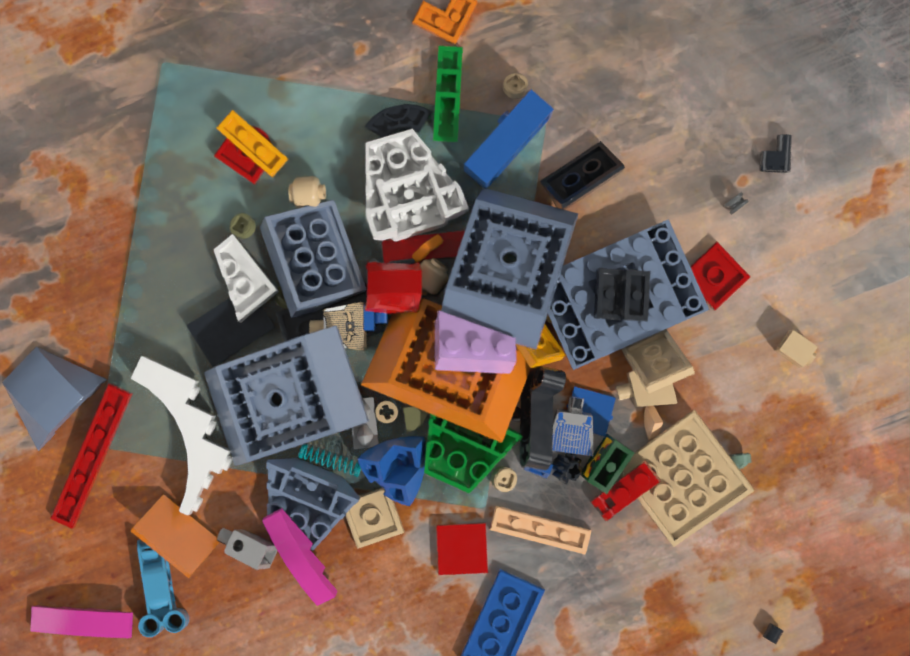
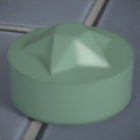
(741, 459)

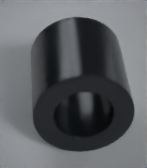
(773, 633)

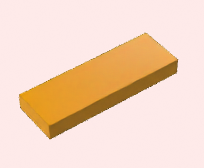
(252, 143)

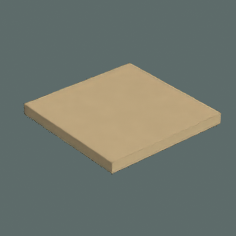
(695, 478)

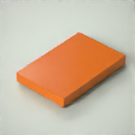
(175, 536)

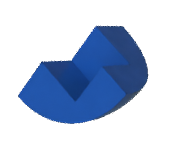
(396, 467)

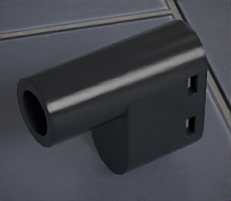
(779, 160)

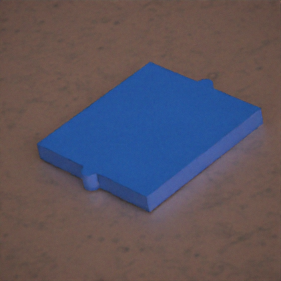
(599, 406)

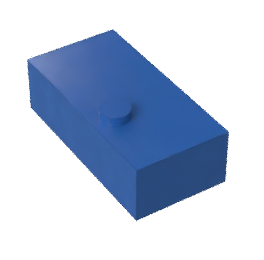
(508, 139)

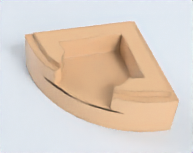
(652, 422)

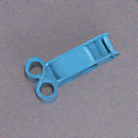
(158, 593)

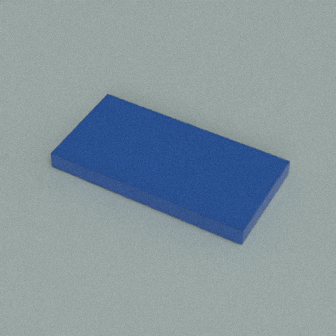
(504, 617)

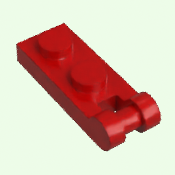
(626, 490)

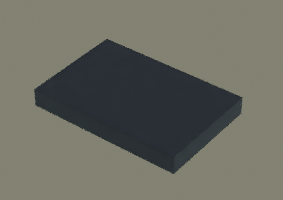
(222, 335)

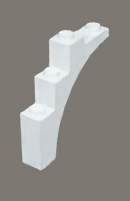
(194, 423)

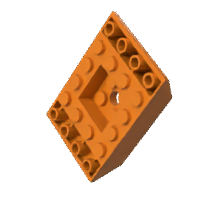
(407, 372)

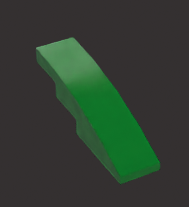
(447, 94)

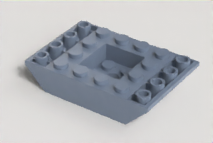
(513, 295)
(672, 295)
(315, 392)

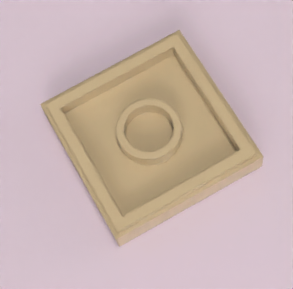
(374, 518)

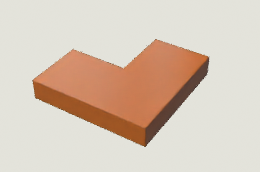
(448, 23)

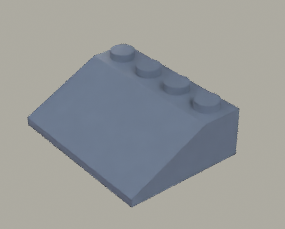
(312, 257)

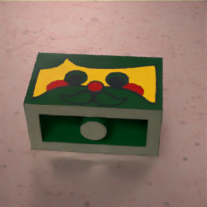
(607, 463)

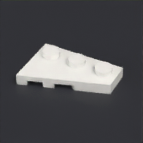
(245, 280)

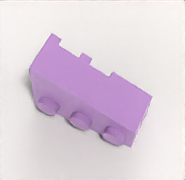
(471, 347)

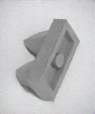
(366, 434)

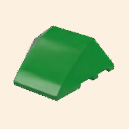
(463, 455)

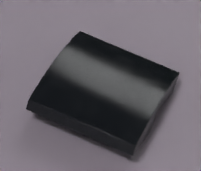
(622, 294)

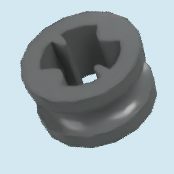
(736, 203)

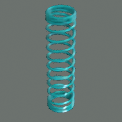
(302, 453)

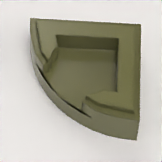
(414, 418)

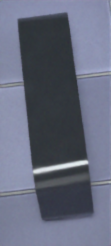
(537, 416)

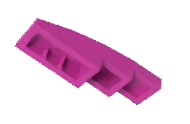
(296, 554)
(81, 622)

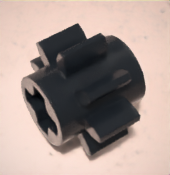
(566, 467)

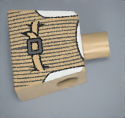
(349, 322)

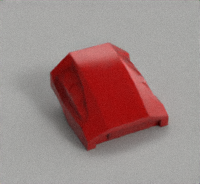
(393, 287)

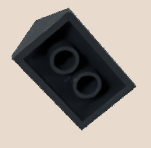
(582, 176)

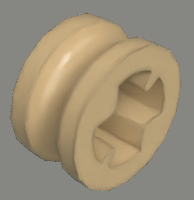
(391, 406)

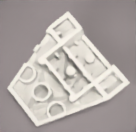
(408, 188)

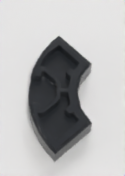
(398, 118)

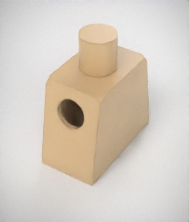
(640, 396)

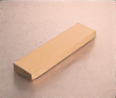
(540, 529)

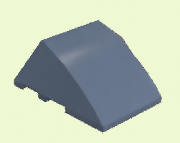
(48, 392)
(309, 496)

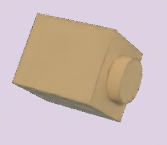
(797, 349)

